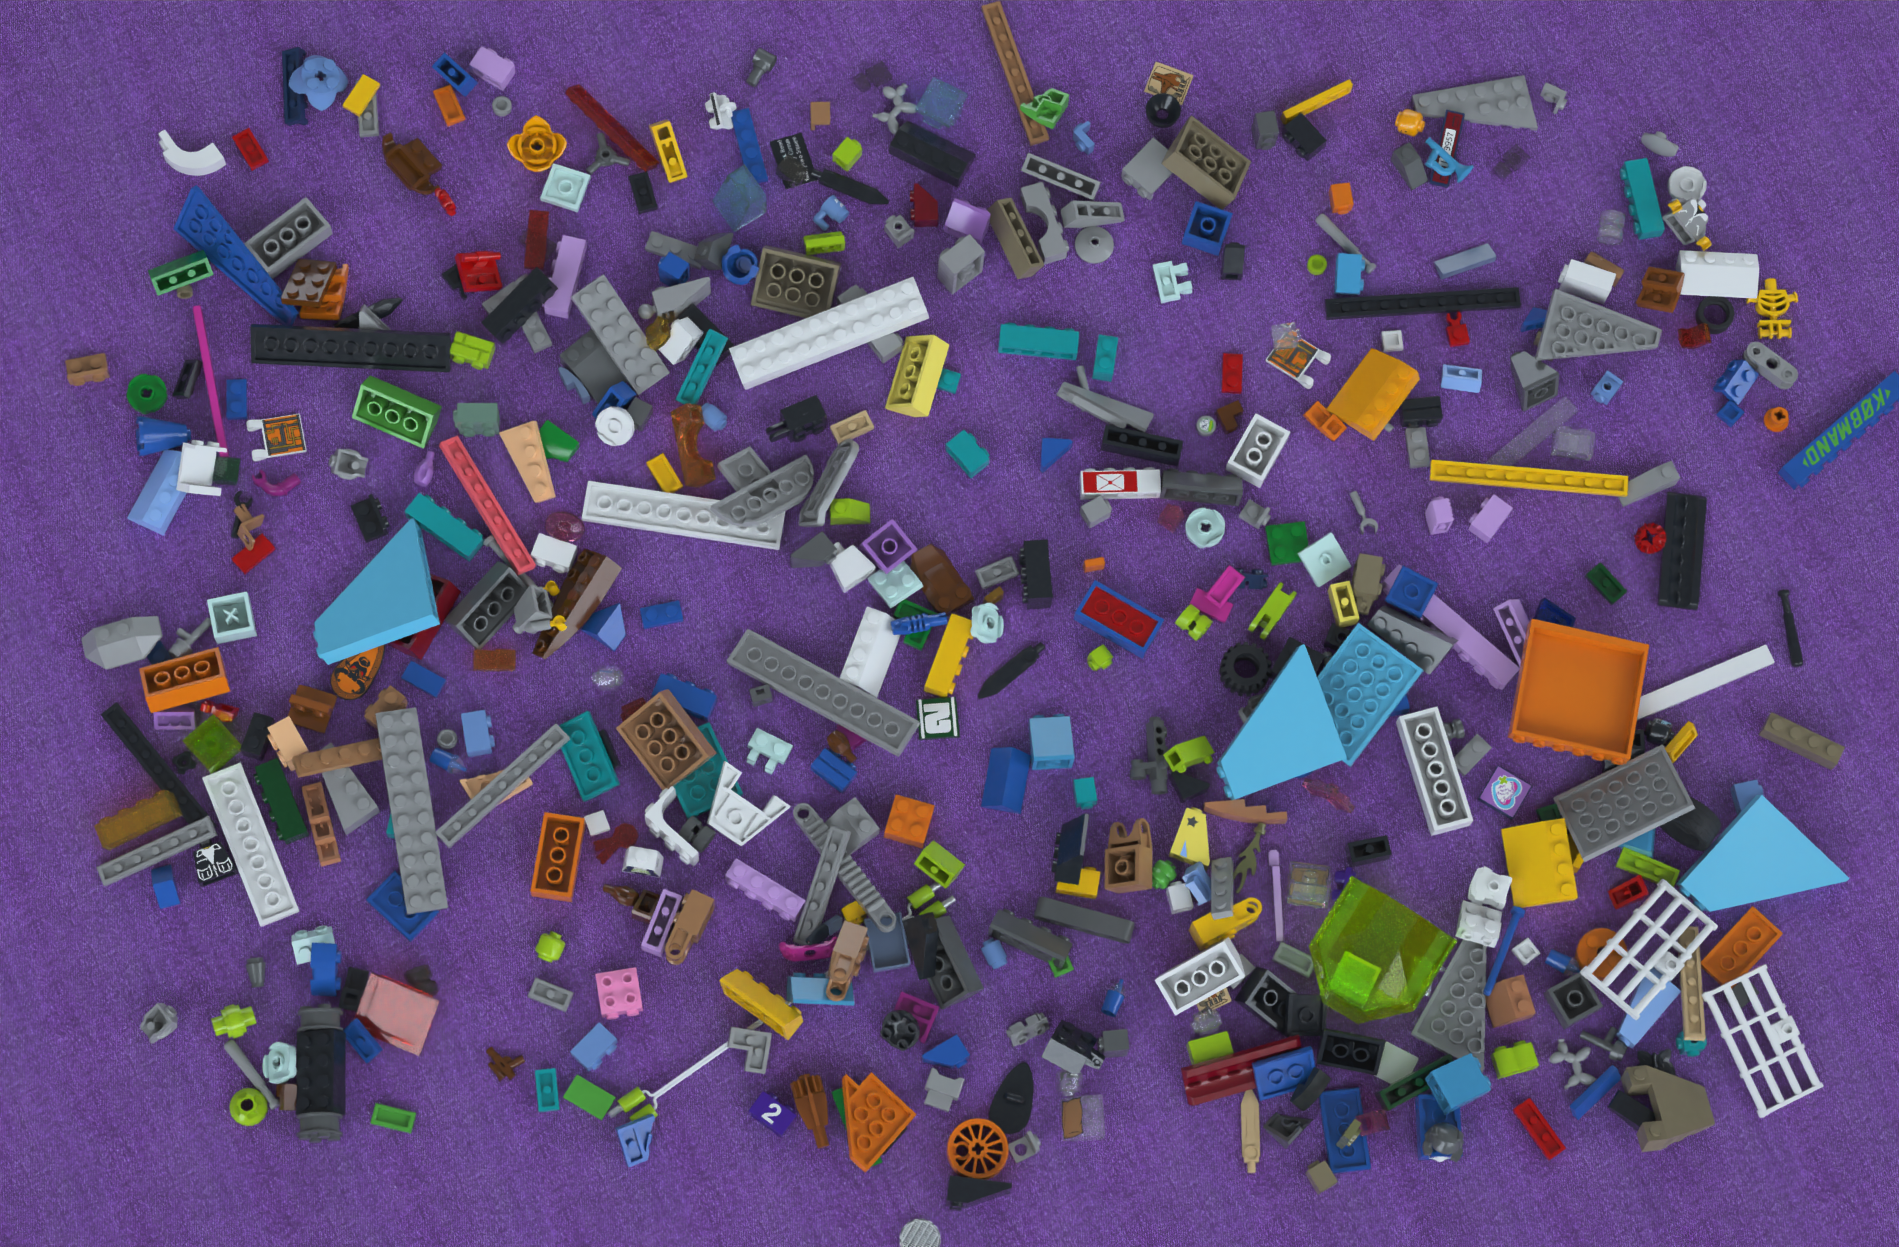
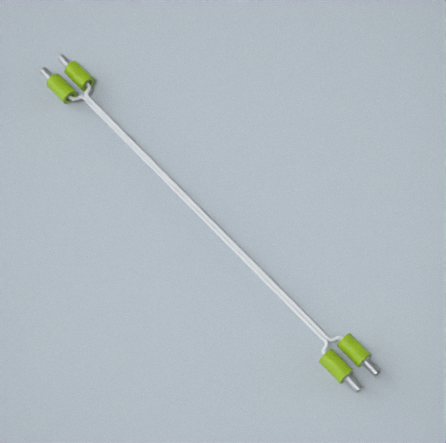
(637, 1096)

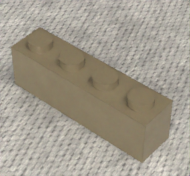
(1014, 238)
(1801, 741)

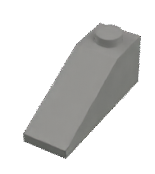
(1091, 213)
(1651, 483)

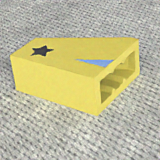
(1192, 839)

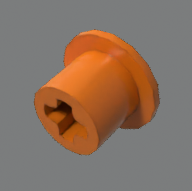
(1776, 419)

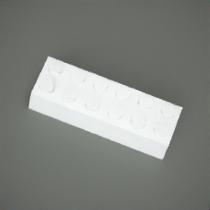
(1434, 771)

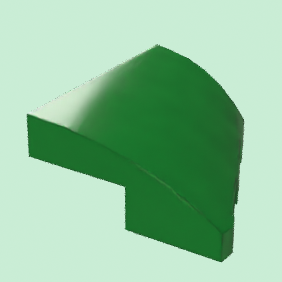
(557, 443)

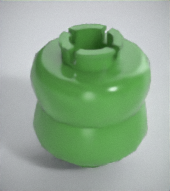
(1163, 874)

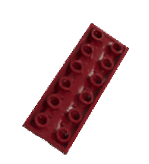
(1230, 1072)

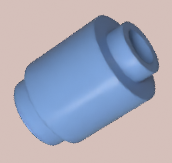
(713, 417)
(994, 953)

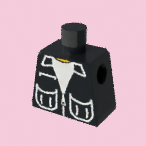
(213, 863)

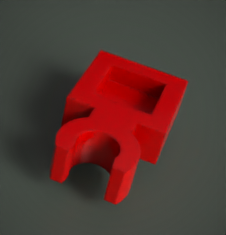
(1456, 332)
(224, 712)

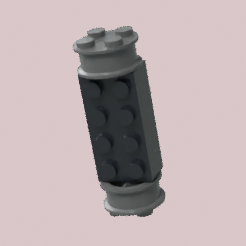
(320, 1073)

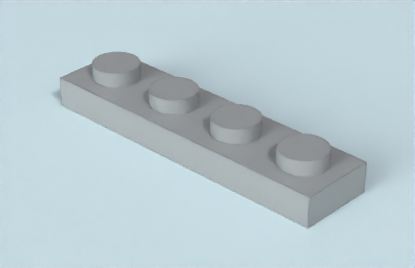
(1222, 888)

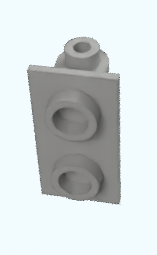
(1036, 1025)

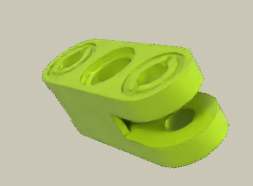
(1272, 611)

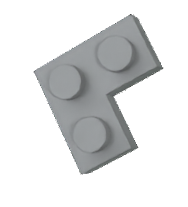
(757, 1046)

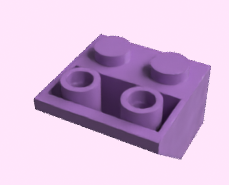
(967, 220)

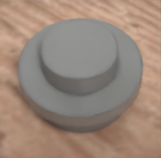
(447, 739)

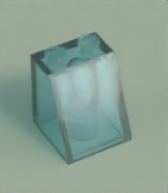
(740, 198)

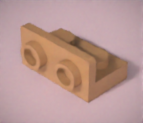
(1599, 262)
(87, 369)

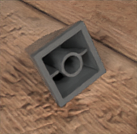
(1533, 380)

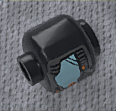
(1659, 732)

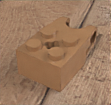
(1129, 858)
(689, 925)
(846, 958)

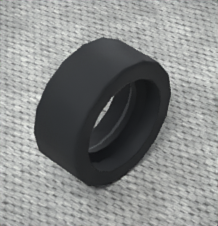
(1724, 304)

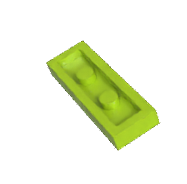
(1646, 867)

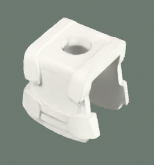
(1489, 888)

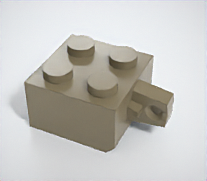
(1365, 581)

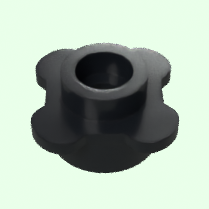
(185, 756)

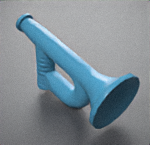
(1461, 170)

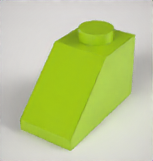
(849, 511)

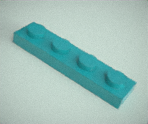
(702, 367)

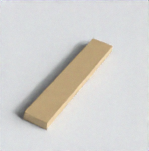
(1692, 990)

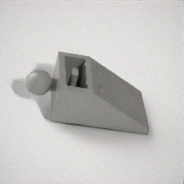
(674, 300)

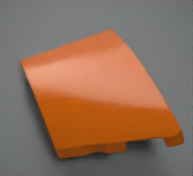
(333, 301)

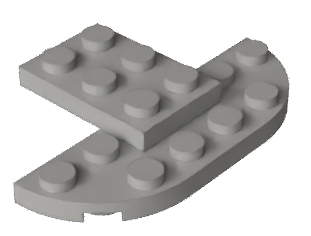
(758, 491)

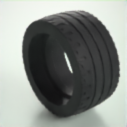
(1695, 828)

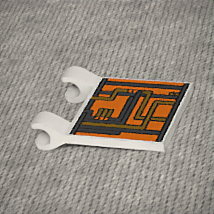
(1297, 360)
(280, 435)

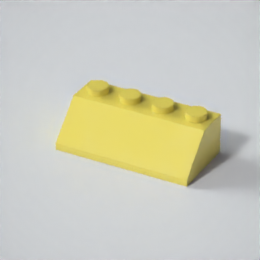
(917, 375)

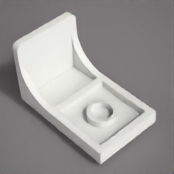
(659, 827)

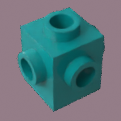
(1689, 1048)

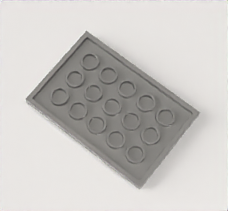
(1624, 803)

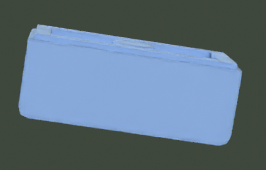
(1461, 378)

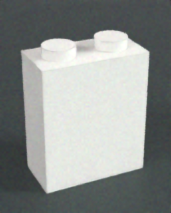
(1586, 281)

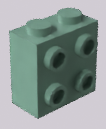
(477, 419)

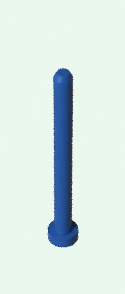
(1517, 913)

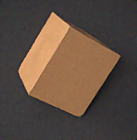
(819, 114)

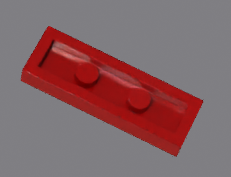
(1539, 1129)

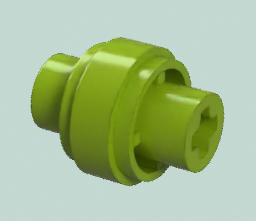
(233, 1021)

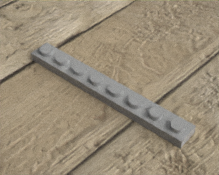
(502, 785)

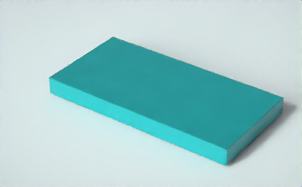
(587, 757)

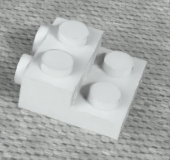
(1479, 924)

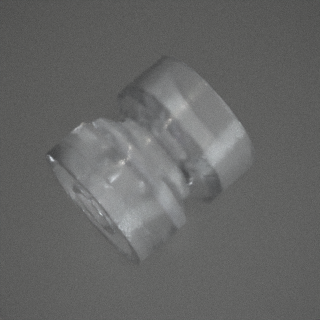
(1611, 227)

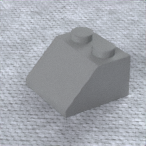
(854, 819)

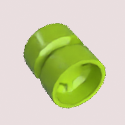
(1188, 617)

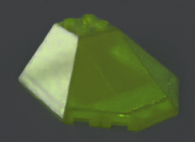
(1375, 954)

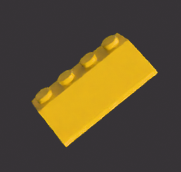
(761, 1003)

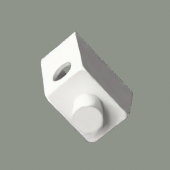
(850, 567)

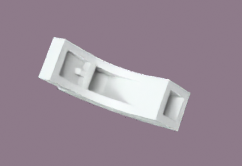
(191, 163)

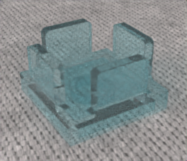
(941, 104)

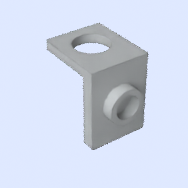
(1030, 1141)

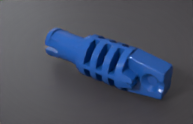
(917, 623)

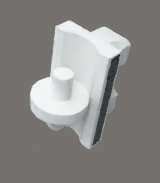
(722, 111)

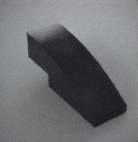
(1630, 1110)

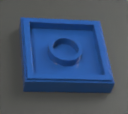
(1411, 592)

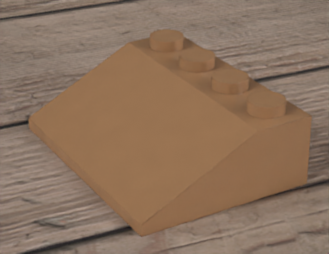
(666, 740)

